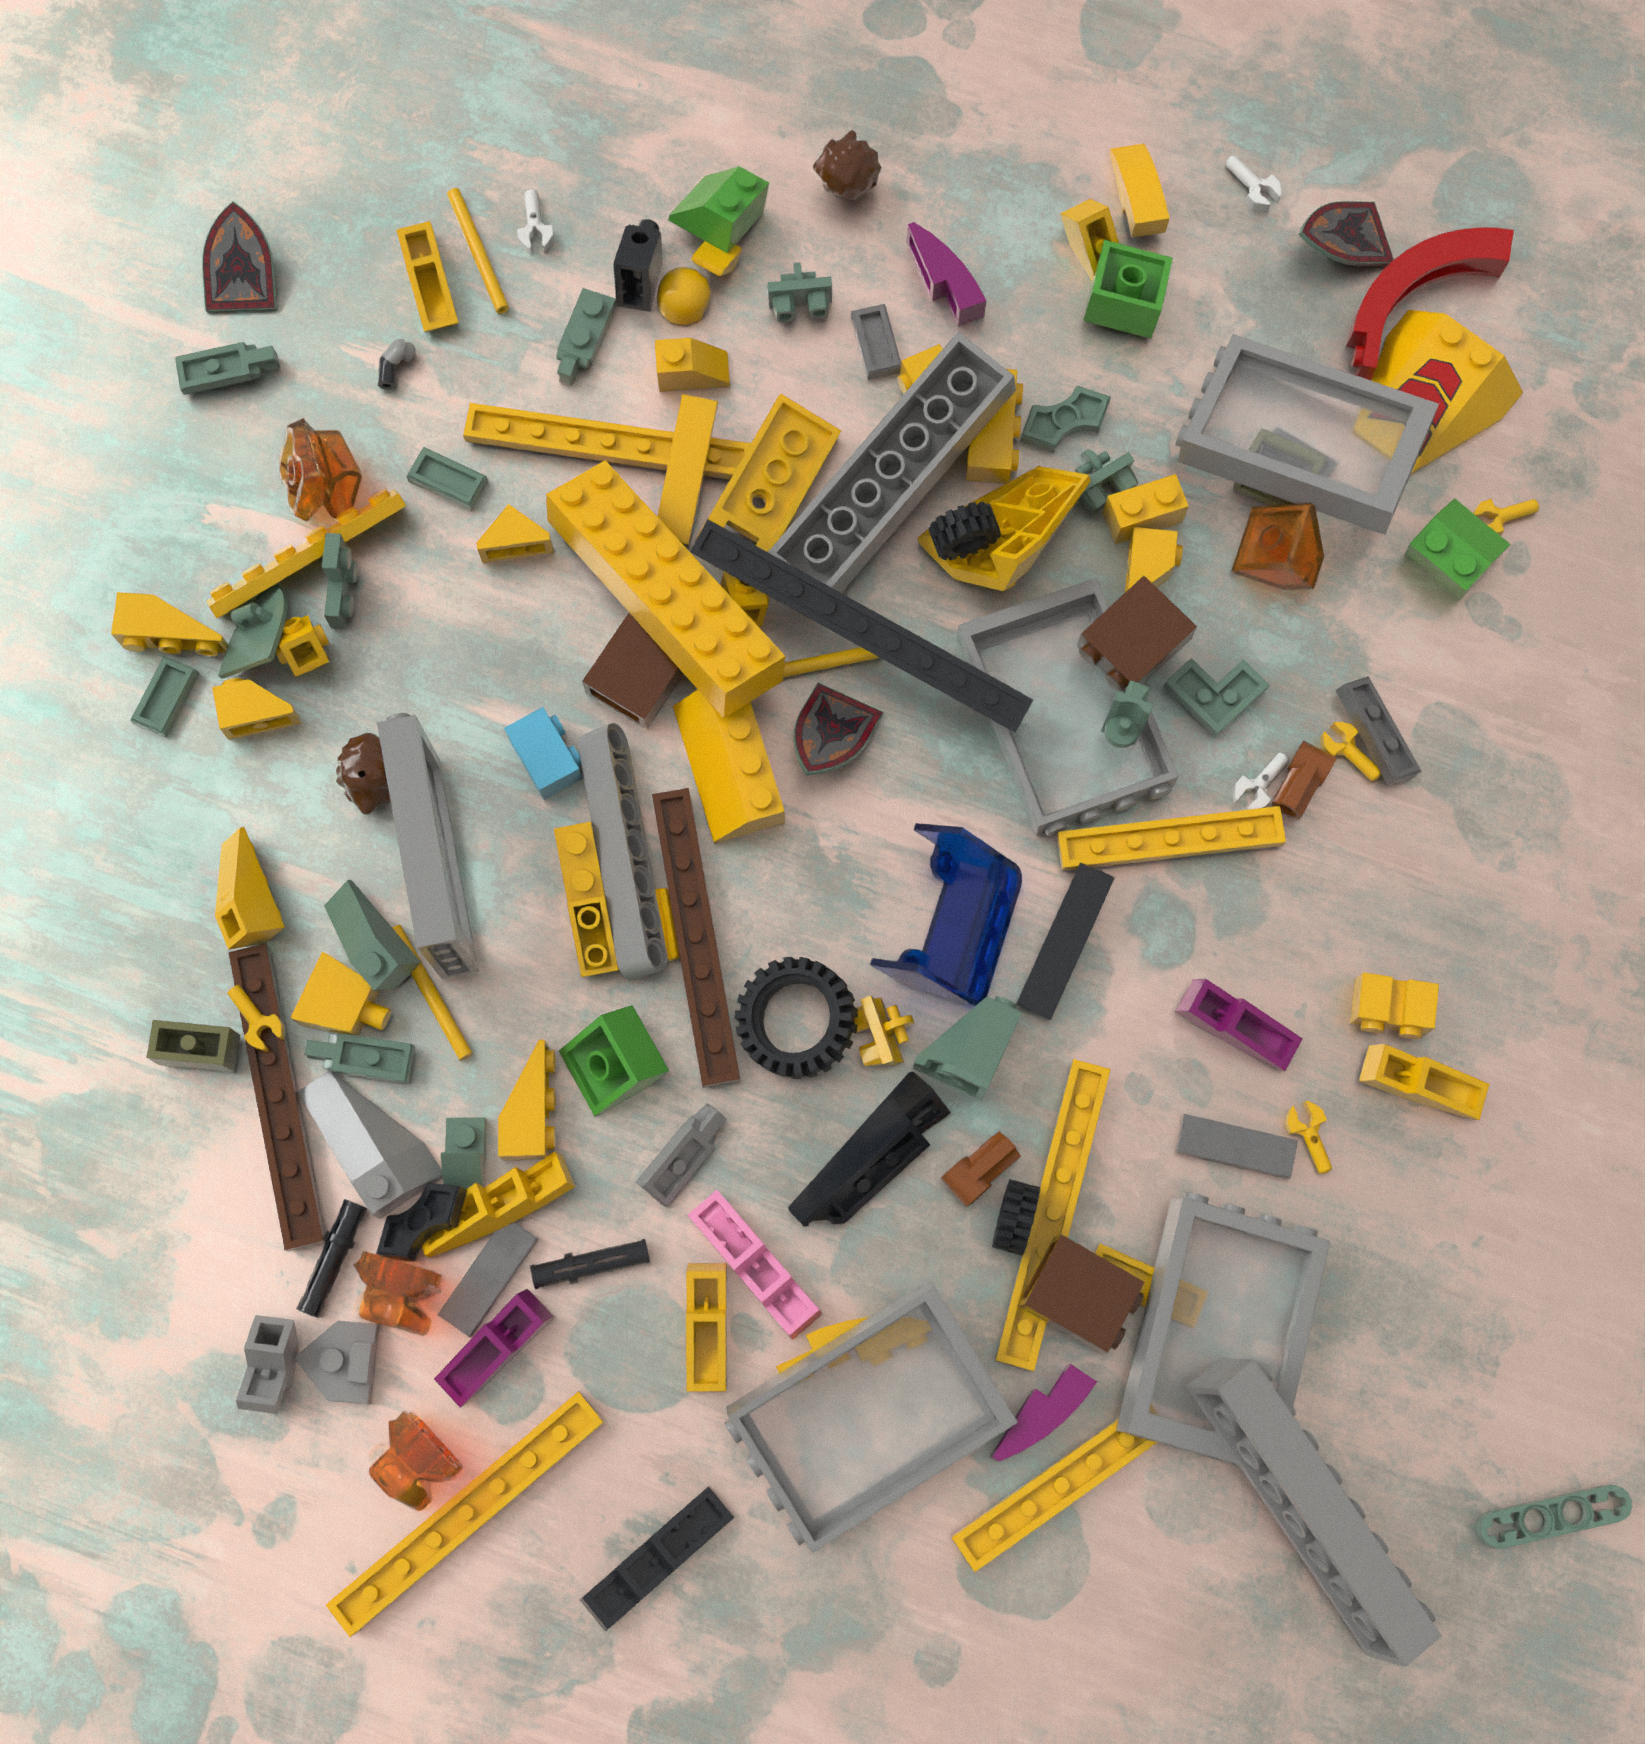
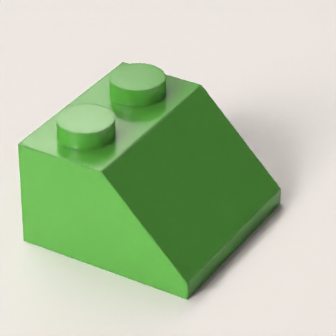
(722, 207)
(1128, 289)
(1456, 548)
(613, 1059)

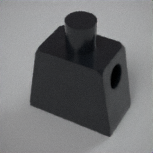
(642, 252)

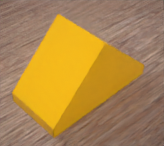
(513, 537)

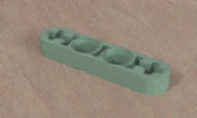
(1552, 1511)

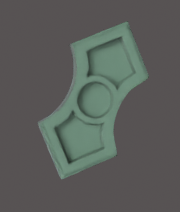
(1053, 423)

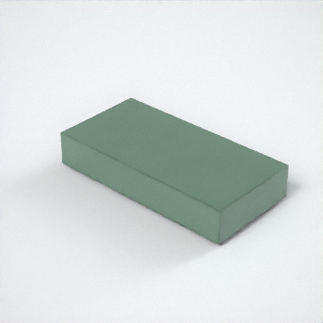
(447, 478)
(164, 696)

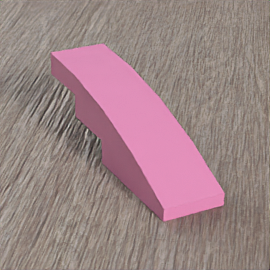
(754, 1264)

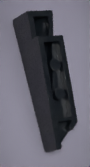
(872, 1154)

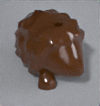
(848, 167)
(363, 773)

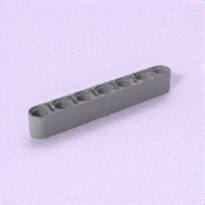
(622, 852)

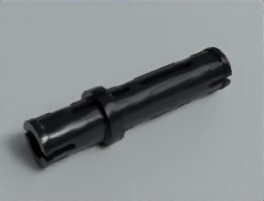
(332, 1256)
(544, 1275)

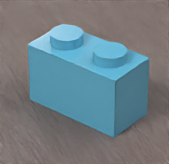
(544, 753)

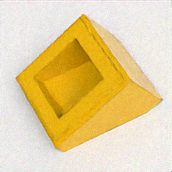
(716, 260)

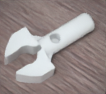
(1255, 185)
(534, 224)
(1261, 782)

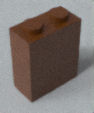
(1135, 635)
(633, 674)
(1082, 1295)

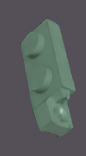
(584, 333)
(223, 366)
(364, 1056)

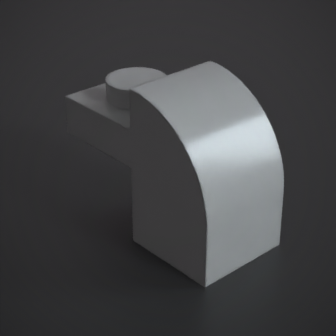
(270, 1364)

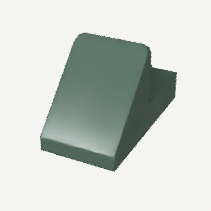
(464, 1152)

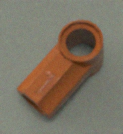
(1306, 772)
(974, 1175)

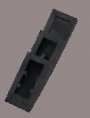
(1065, 941)
(656, 1559)

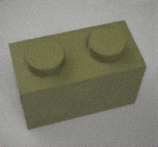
(193, 1046)

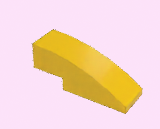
(1139, 190)
(427, 276)
(1423, 1081)
(706, 1327)

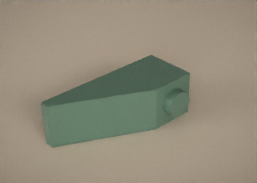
(369, 939)

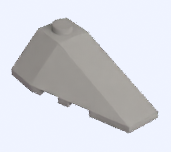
(373, 1149)

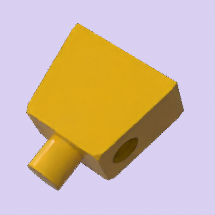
(338, 1000)

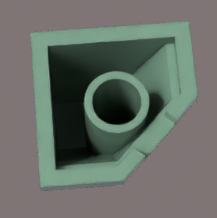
(971, 1048)

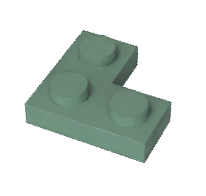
(340, 572)
(1212, 702)

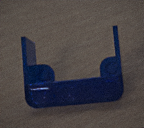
(968, 919)

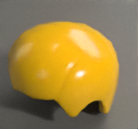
(683, 295)

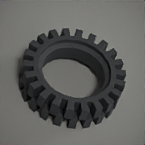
(762, 990)

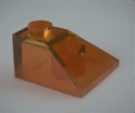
(1281, 547)

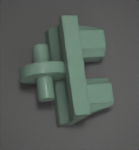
(800, 290)
(1116, 472)
(1127, 716)

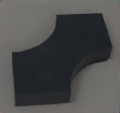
(434, 1211)

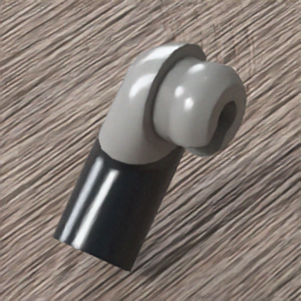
(389, 360)

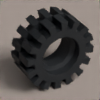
(964, 531)
(1016, 1217)

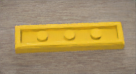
(687, 465)

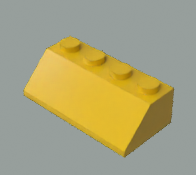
(729, 768)

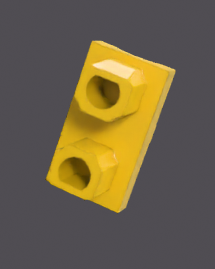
(885, 1047)

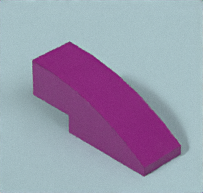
(946, 275)
(1239, 1024)
(493, 1347)
(1044, 1413)

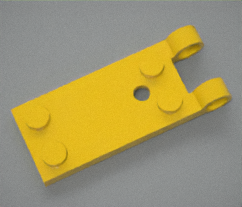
(778, 470)

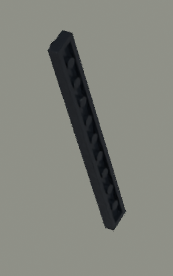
(862, 626)

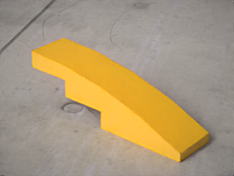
(504, 1202)

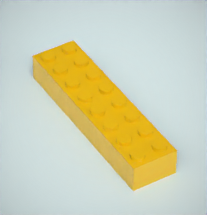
(665, 588)

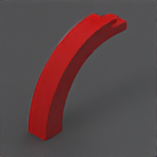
(1449, 254)

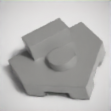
(342, 1361)

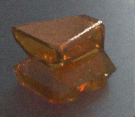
(317, 471)
(394, 1292)
(411, 1462)

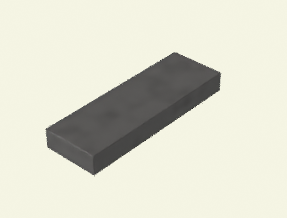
(1378, 731)
(1236, 1146)
(487, 1278)

